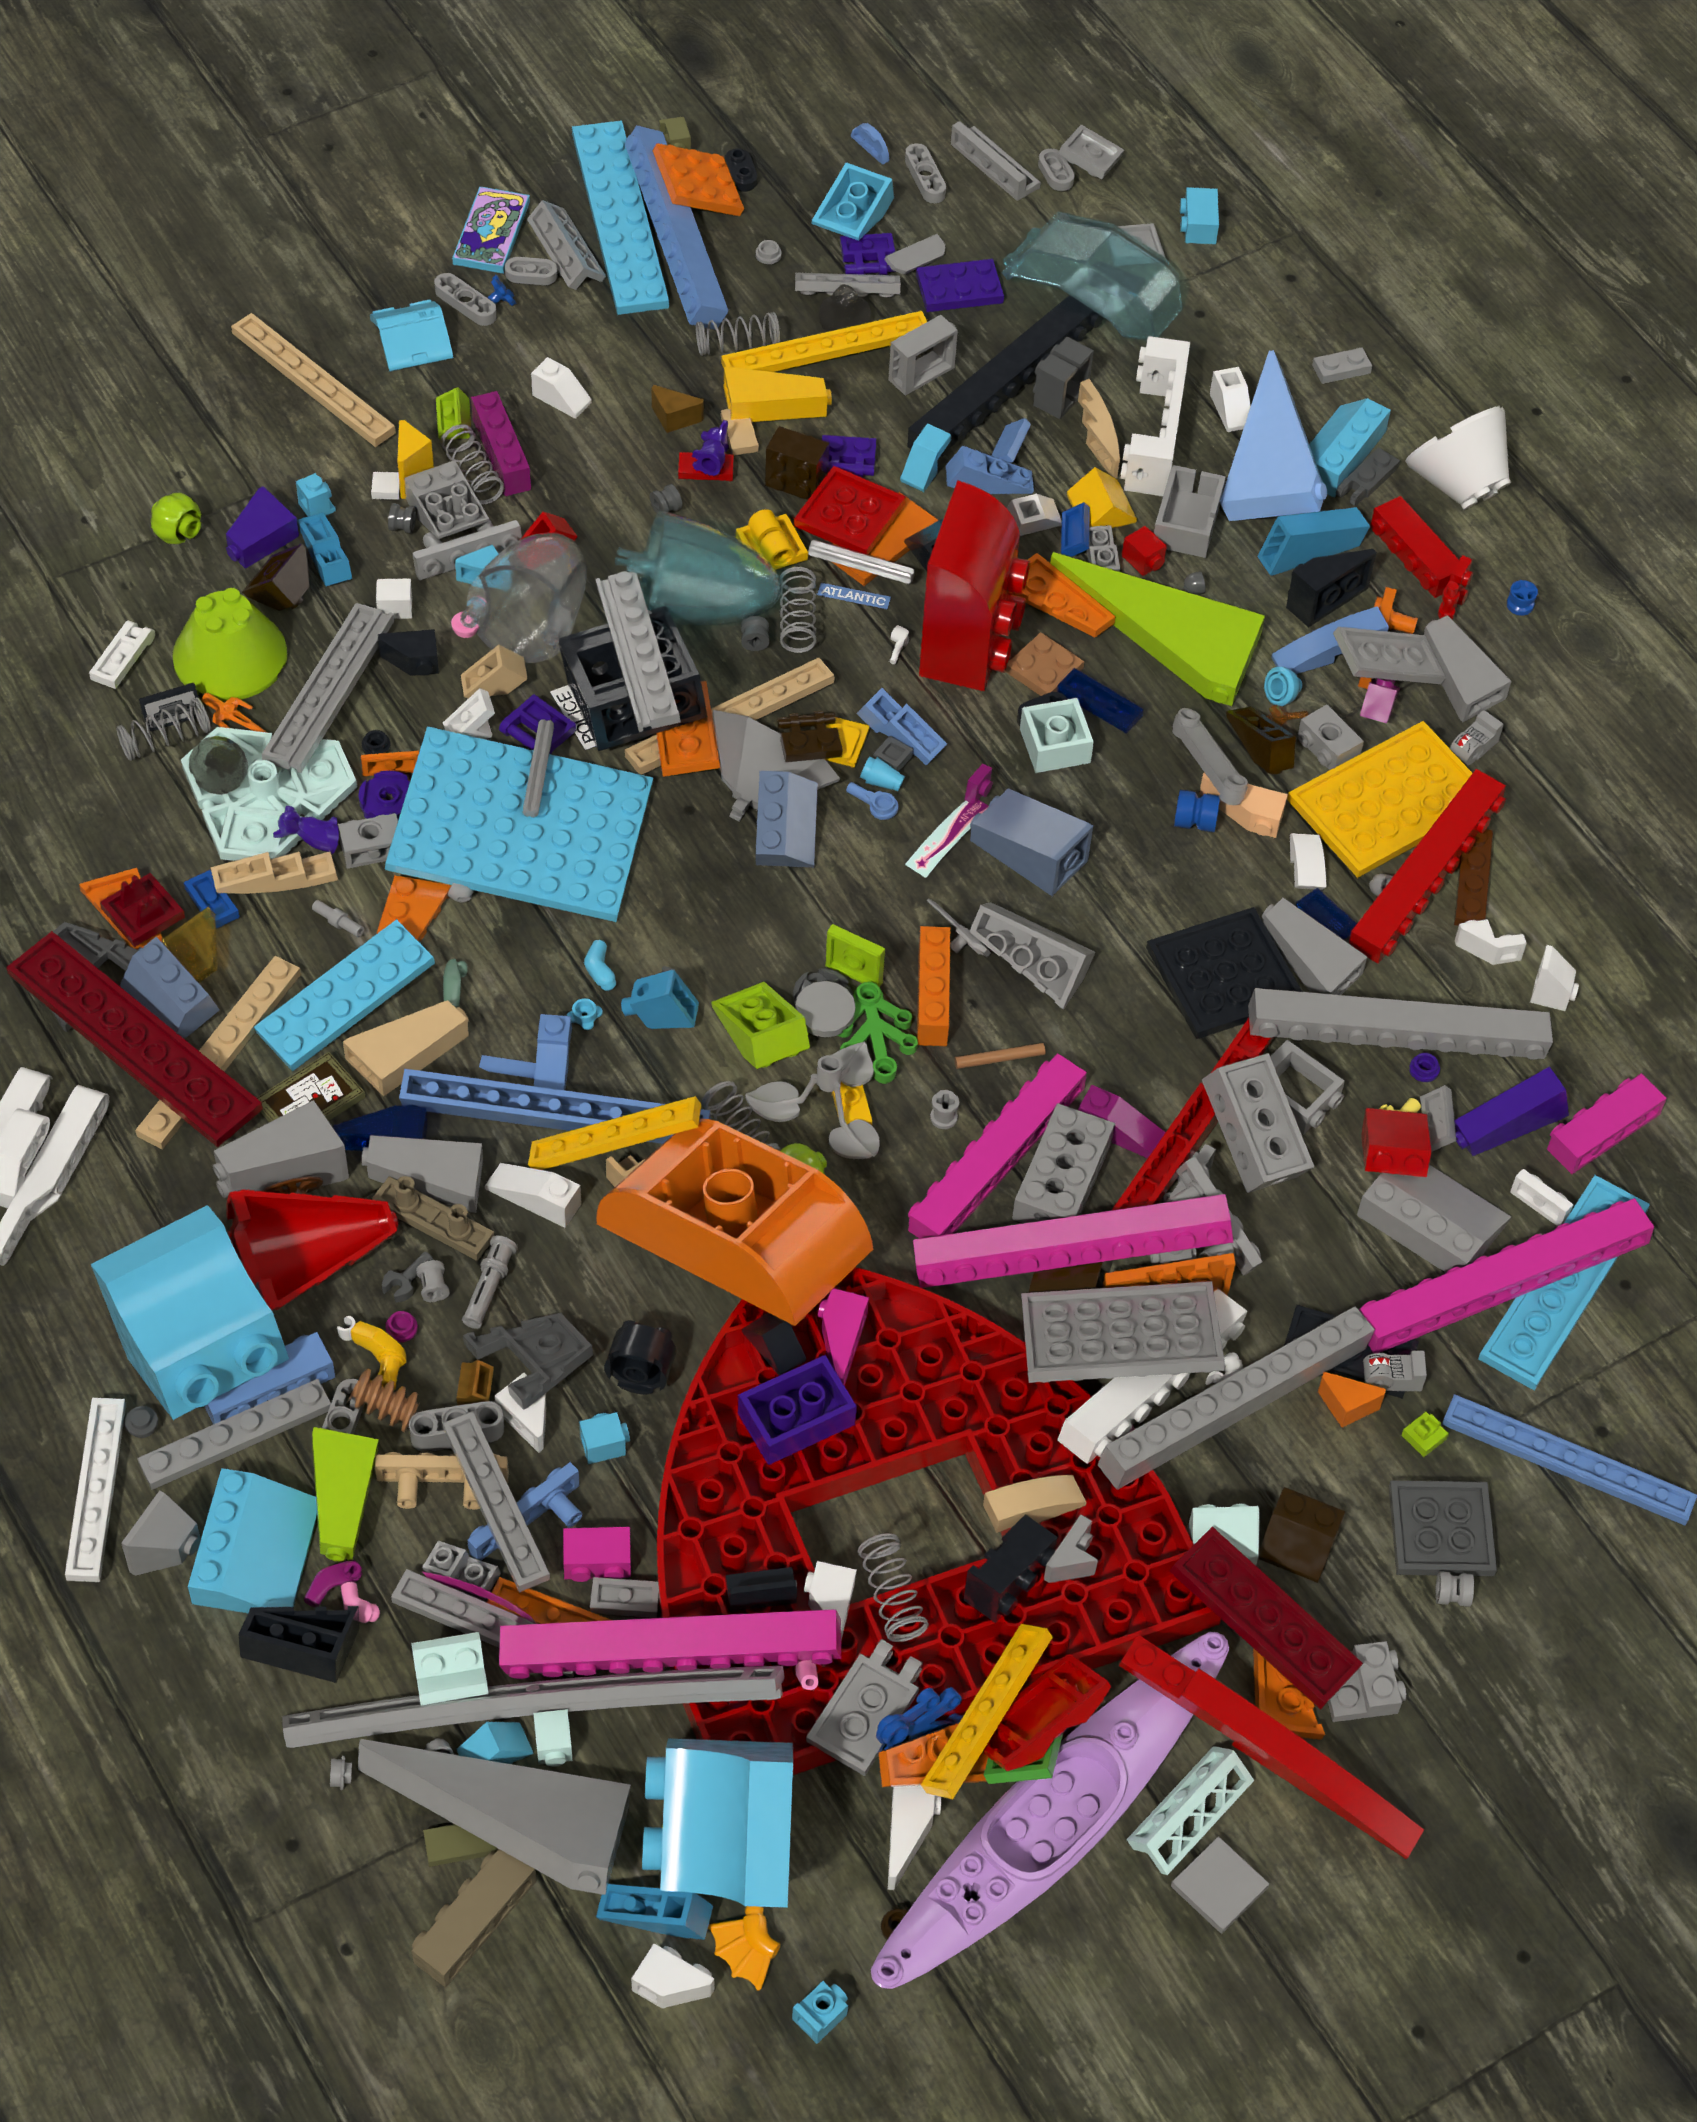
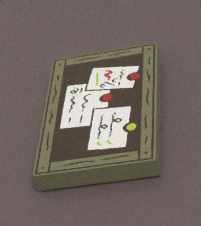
(319, 1081)

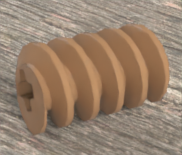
(384, 1399)

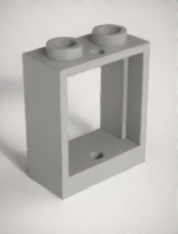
(910, 374)
(1291, 1055)

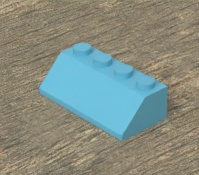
(1348, 440)

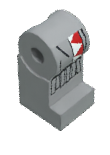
(1477, 738)
(1396, 1371)

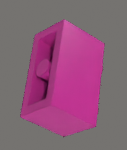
(596, 1553)

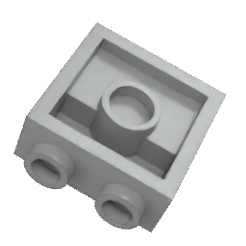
(1372, 1688)

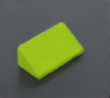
(453, 410)

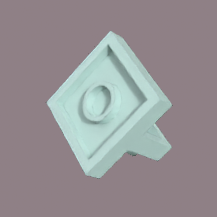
(449, 1668)

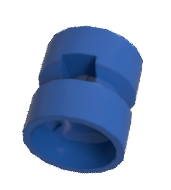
(1196, 811)

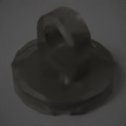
(843, 309)
(218, 765)

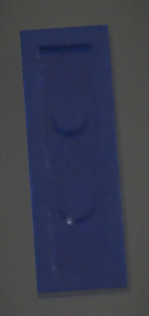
(1100, 700)

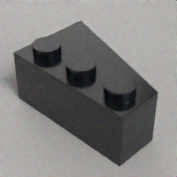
(1009, 1569)
(300, 1641)

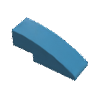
(325, 549)

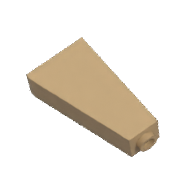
(405, 1044)

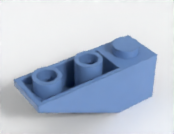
(988, 473)

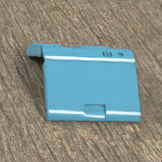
(413, 334)

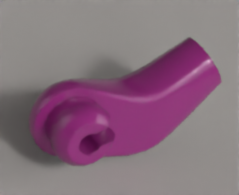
(329, 1578)

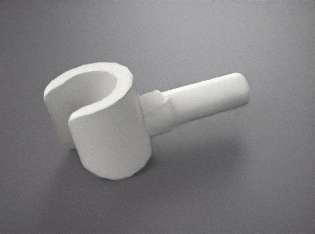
(901, 637)

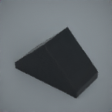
(775, 1342)

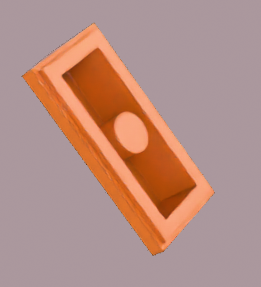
(396, 761)

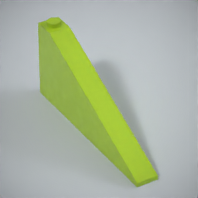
(1187, 633)

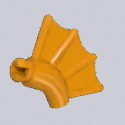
(746, 1945)

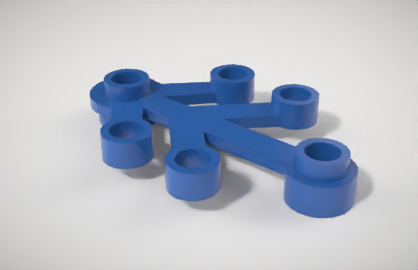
(897, 1727)

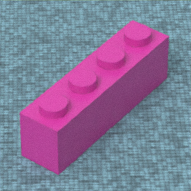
(1605, 1123)

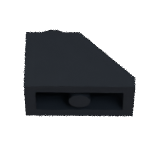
(410, 651)

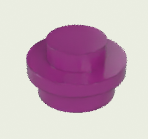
(401, 1326)

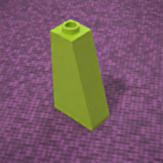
(342, 1484)

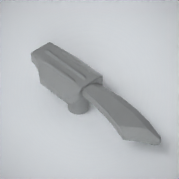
(964, 936)

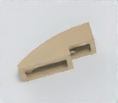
(1036, 1498)

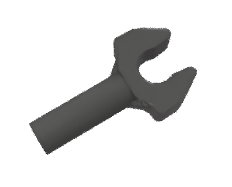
(404, 1279)

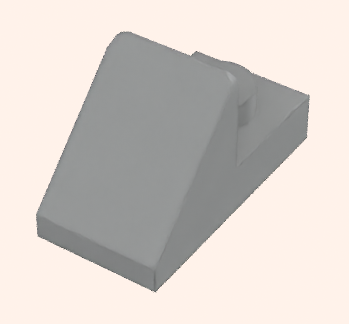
(1070, 1558)

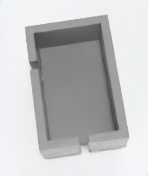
(1187, 517)

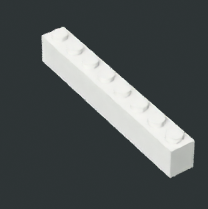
(1131, 1398)

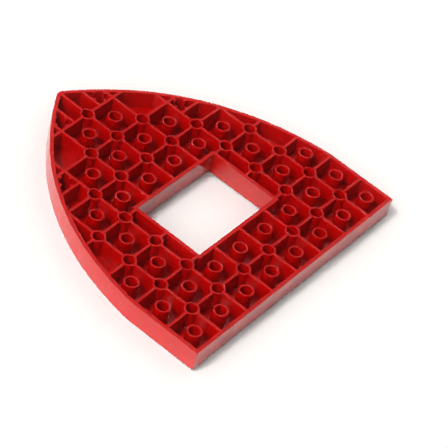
(925, 1391)

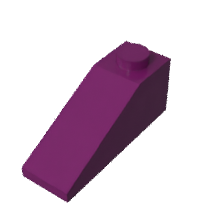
(1131, 1127)

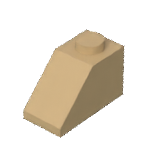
(496, 672)

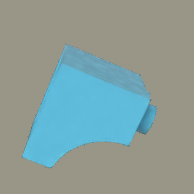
(189, 1313)
(722, 1819)

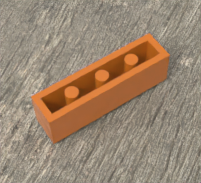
(933, 986)

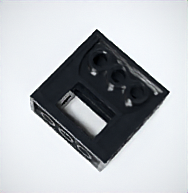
(604, 685)

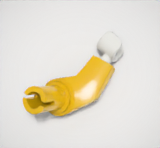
(380, 1343)

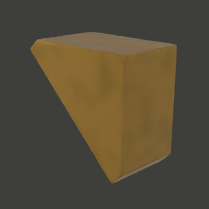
(676, 409)

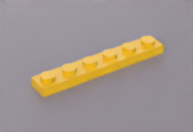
(615, 1134)
(986, 1711)

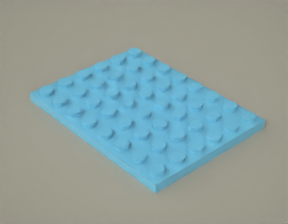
(470, 828)

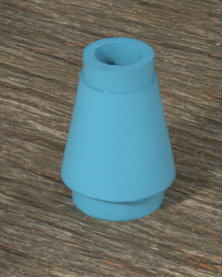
(881, 774)

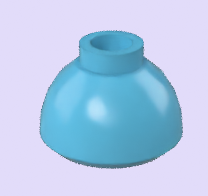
(1282, 686)

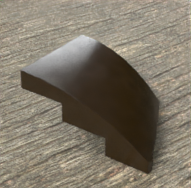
(1066, 1278)

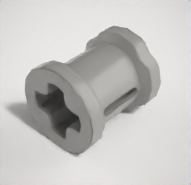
(944, 1109)
(432, 1281)

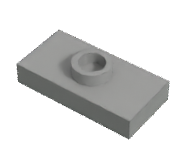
(1440, 1116)

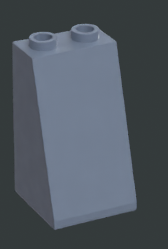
(1033, 839)

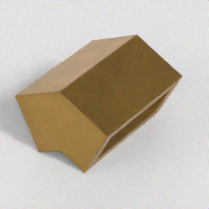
(474, 1382)

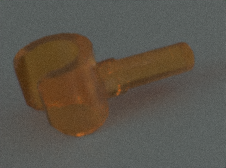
(1280, 717)

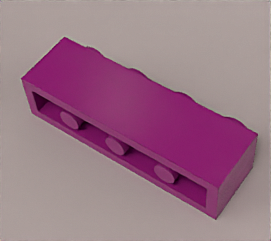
(501, 443)

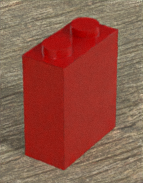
(1396, 1142)

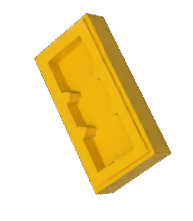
(854, 1103)

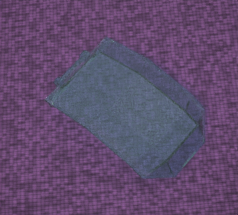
(1103, 271)

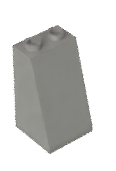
(283, 1149)

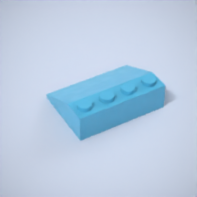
(252, 1544)

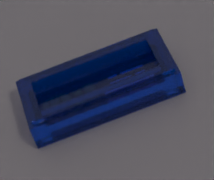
(1327, 913)

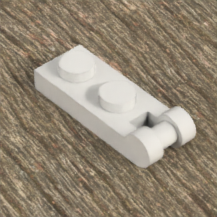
(121, 654)

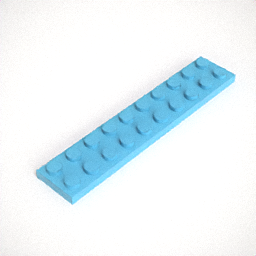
(620, 218)

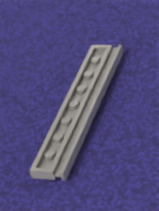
(637, 651)
(327, 688)

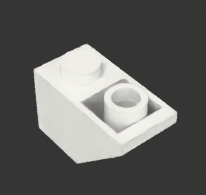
(1230, 398)
(1034, 513)
(669, 1979)

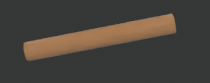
(999, 1055)

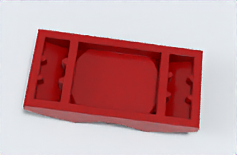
(1044, 1710)

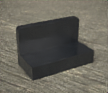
(761, 1589)

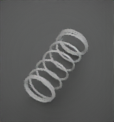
(703, 342)
(471, 440)
(799, 590)
(128, 744)
(710, 1093)
(895, 1546)

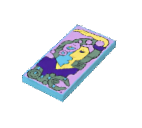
(491, 229)

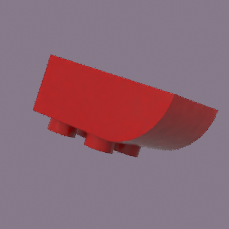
(972, 591)

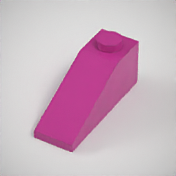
(842, 1327)

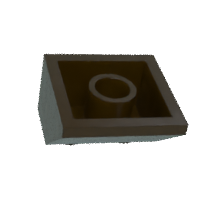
(1301, 1534)

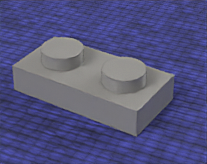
(1342, 365)
(624, 1597)

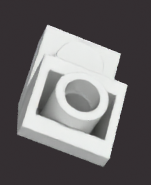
(1479, 940)

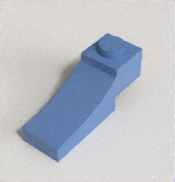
(902, 723)
(553, 1051)

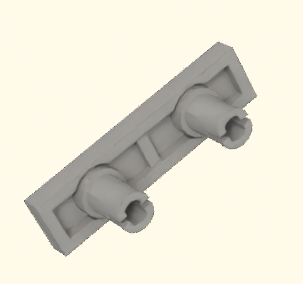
(441, 557)
(1198, 1185)

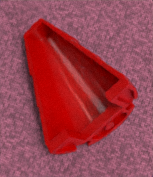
(302, 1238)

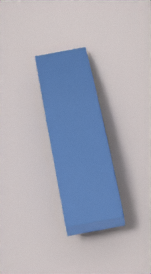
(1320, 646)

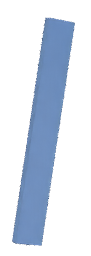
(1570, 1459)

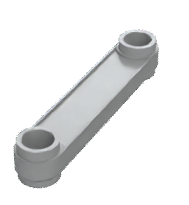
(1210, 756)

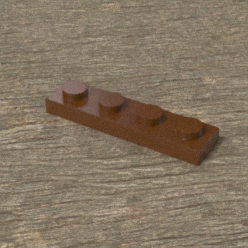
(1474, 880)

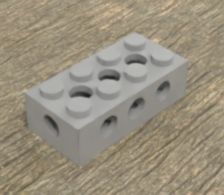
(1257, 1123)
(1063, 1166)

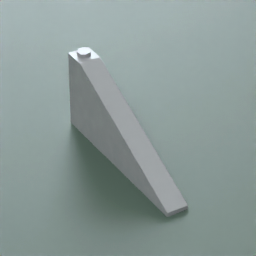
(539, 1816)

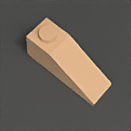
(1259, 810)

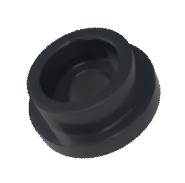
(375, 738)

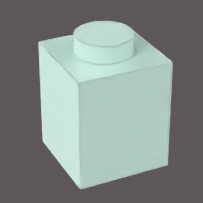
(553, 1737)

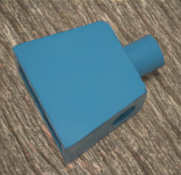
(662, 1002)

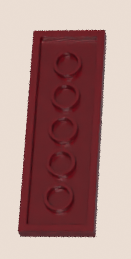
(1266, 1617)

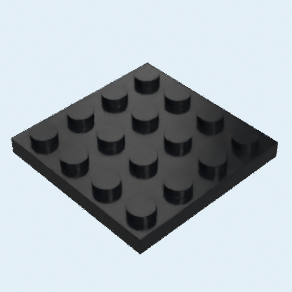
(1218, 967)

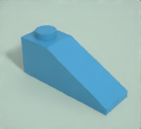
(656, 1910)

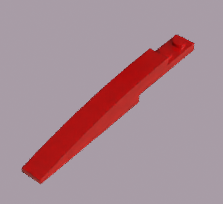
(1186, 1132)
(1273, 1745)

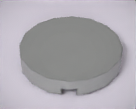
(826, 1008)

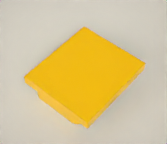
(852, 740)

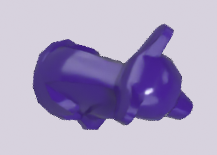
(712, 454)
(315, 832)

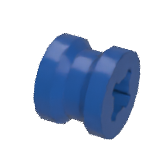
(1522, 597)

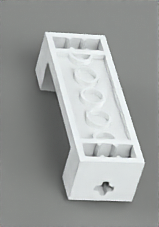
(1152, 456)

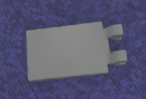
(861, 1701)

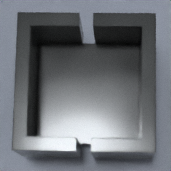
(1061, 377)

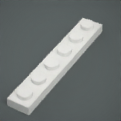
(95, 1490)

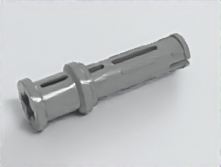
(493, 1269)

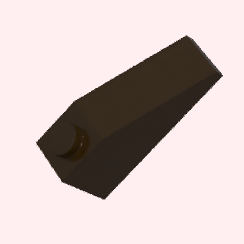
(1264, 739)

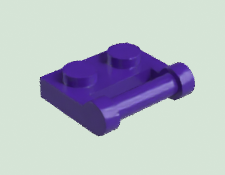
(530, 714)

